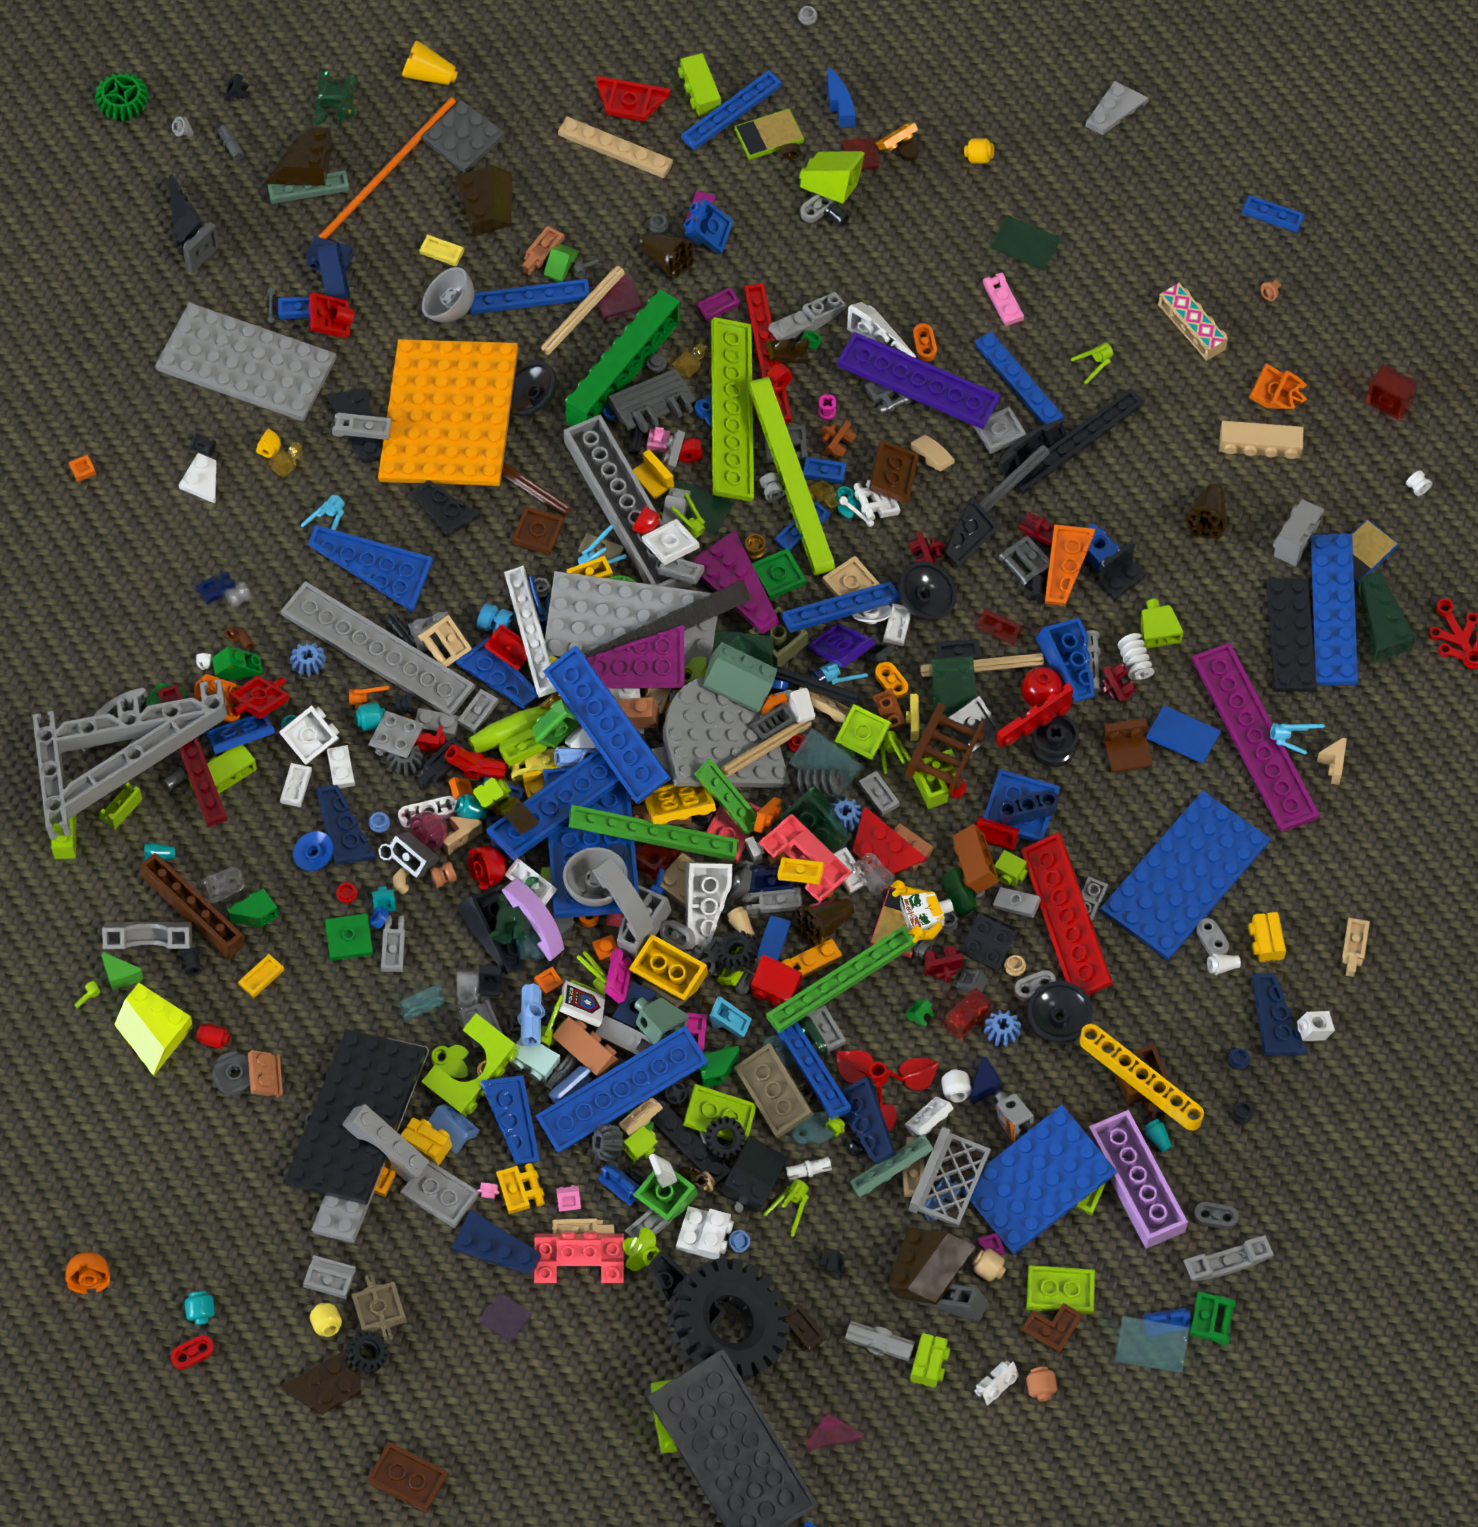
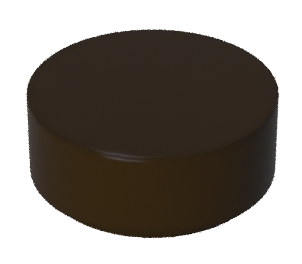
(909, 150)
(790, 151)

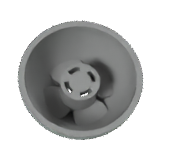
(448, 296)
(582, 882)

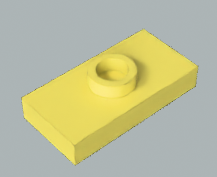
(441, 250)
(912, 717)

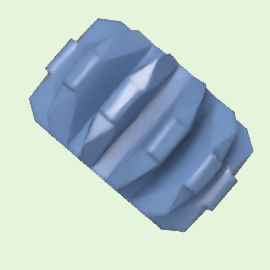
(307, 659)
(851, 809)
(994, 1030)

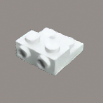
(310, 734)
(705, 1232)

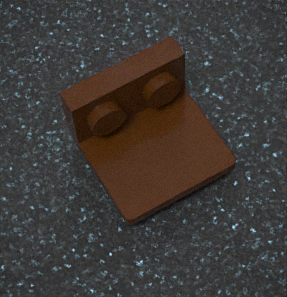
(1127, 745)

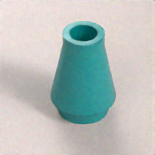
(164, 851)
(1158, 1135)

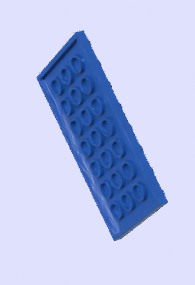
(568, 841)
(1185, 875)

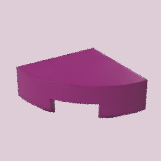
(991, 1241)

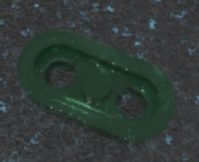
(813, 1036)

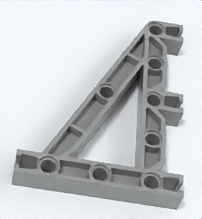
(161, 729)

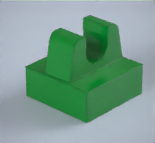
(918, 1010)

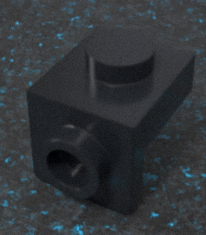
(879, 652)
(490, 980)

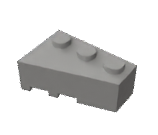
(1297, 532)

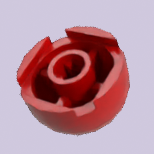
(1040, 684)
(487, 866)

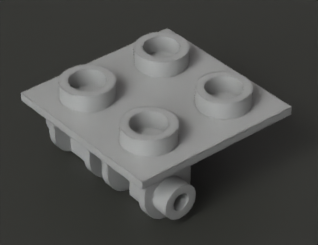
(395, 735)

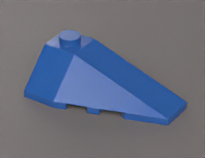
(1067, 654)

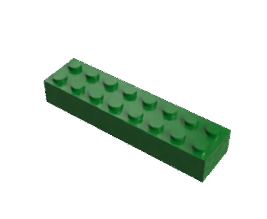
(624, 358)

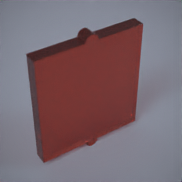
(866, 145)

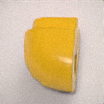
(269, 444)

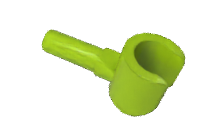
(92, 992)

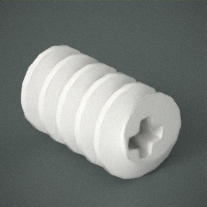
(1135, 657)

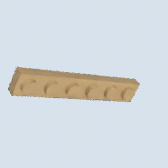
(615, 147)

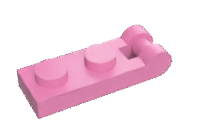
(1003, 299)

